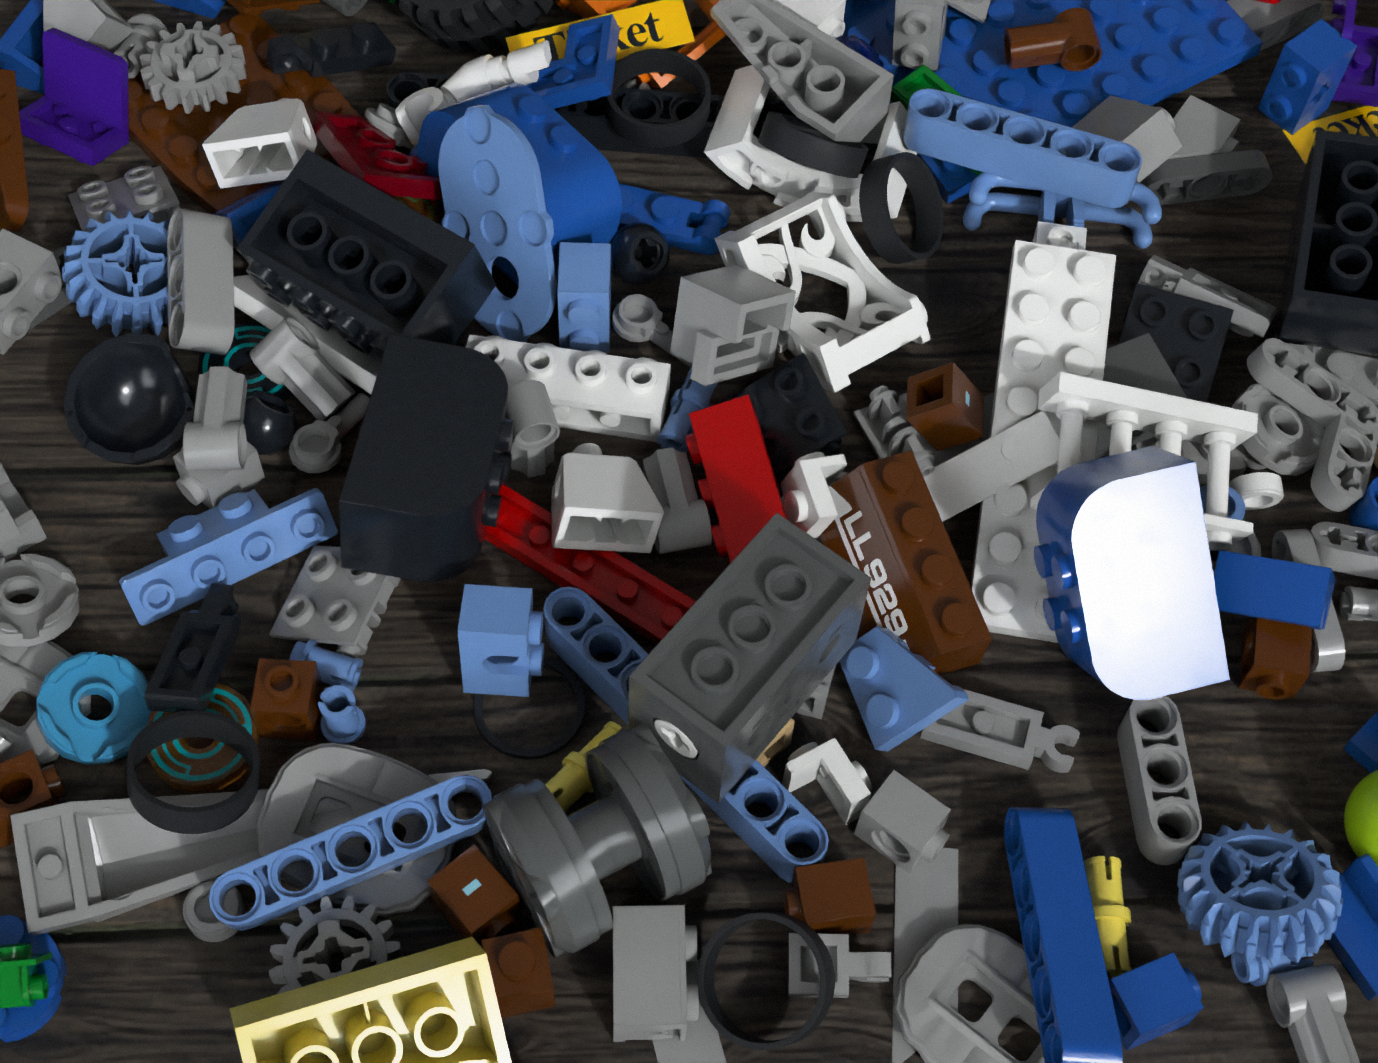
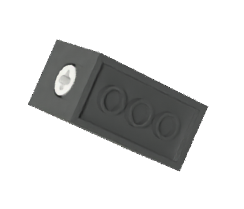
(748, 655)

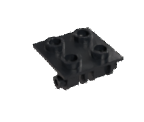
(1185, 332)
(794, 414)

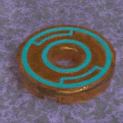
(210, 766)

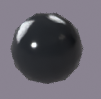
(639, 253)
(268, 422)

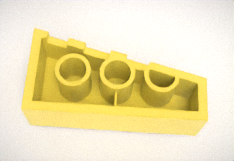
(400, 1011)

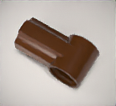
(1066, 40)

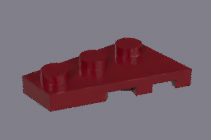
(372, 158)

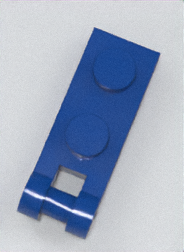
(674, 215)

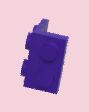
(1360, 79)
(83, 100)

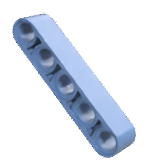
(1021, 148)
(322, 850)

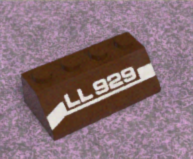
(916, 582)

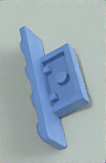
(225, 548)

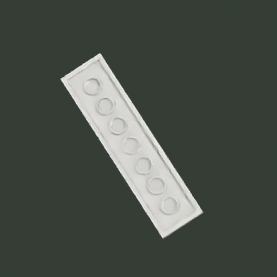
(1050, 326)

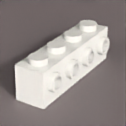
(588, 387)

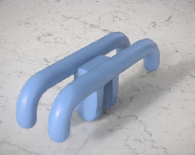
(1061, 206)

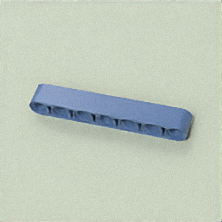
(610, 681)

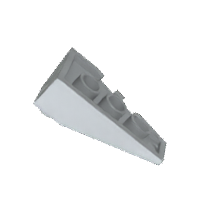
(808, 69)

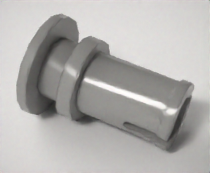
(145, 29)

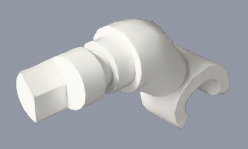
(472, 80)

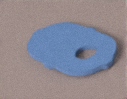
(499, 205)

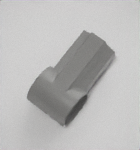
(292, 359)
(533, 429)
(217, 432)
(685, 516)
(1313, 1008)

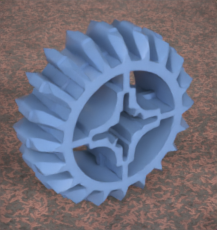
(100, 277)
(1259, 904)

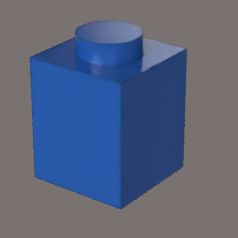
(1154, 1000)

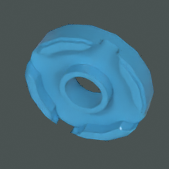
(87, 739)

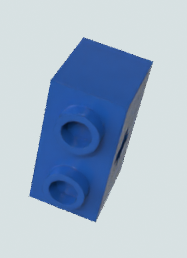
(1306, 76)

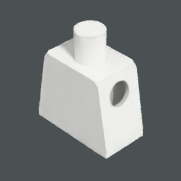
(260, 143)
(603, 503)

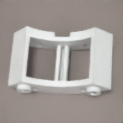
(747, 162)

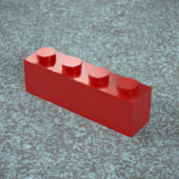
(737, 472)

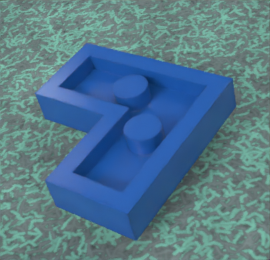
(586, 67)

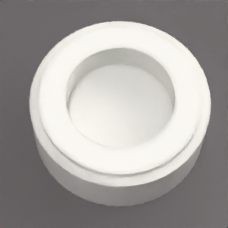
(1259, 489)

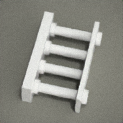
(1170, 419)

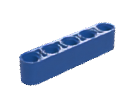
(1060, 937)

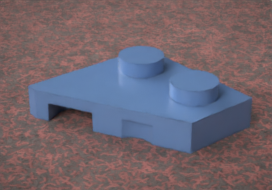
(896, 688)

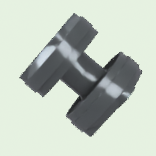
(638, 820)

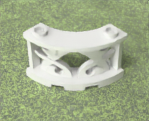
(870, 294)

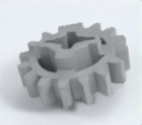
(193, 67)
(312, 964)

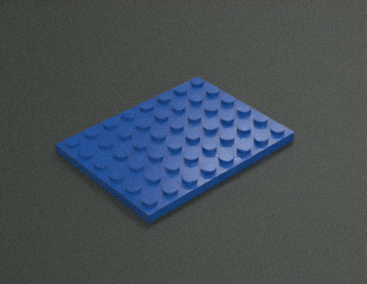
(1146, 57)

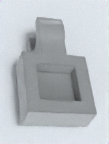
(858, 966)

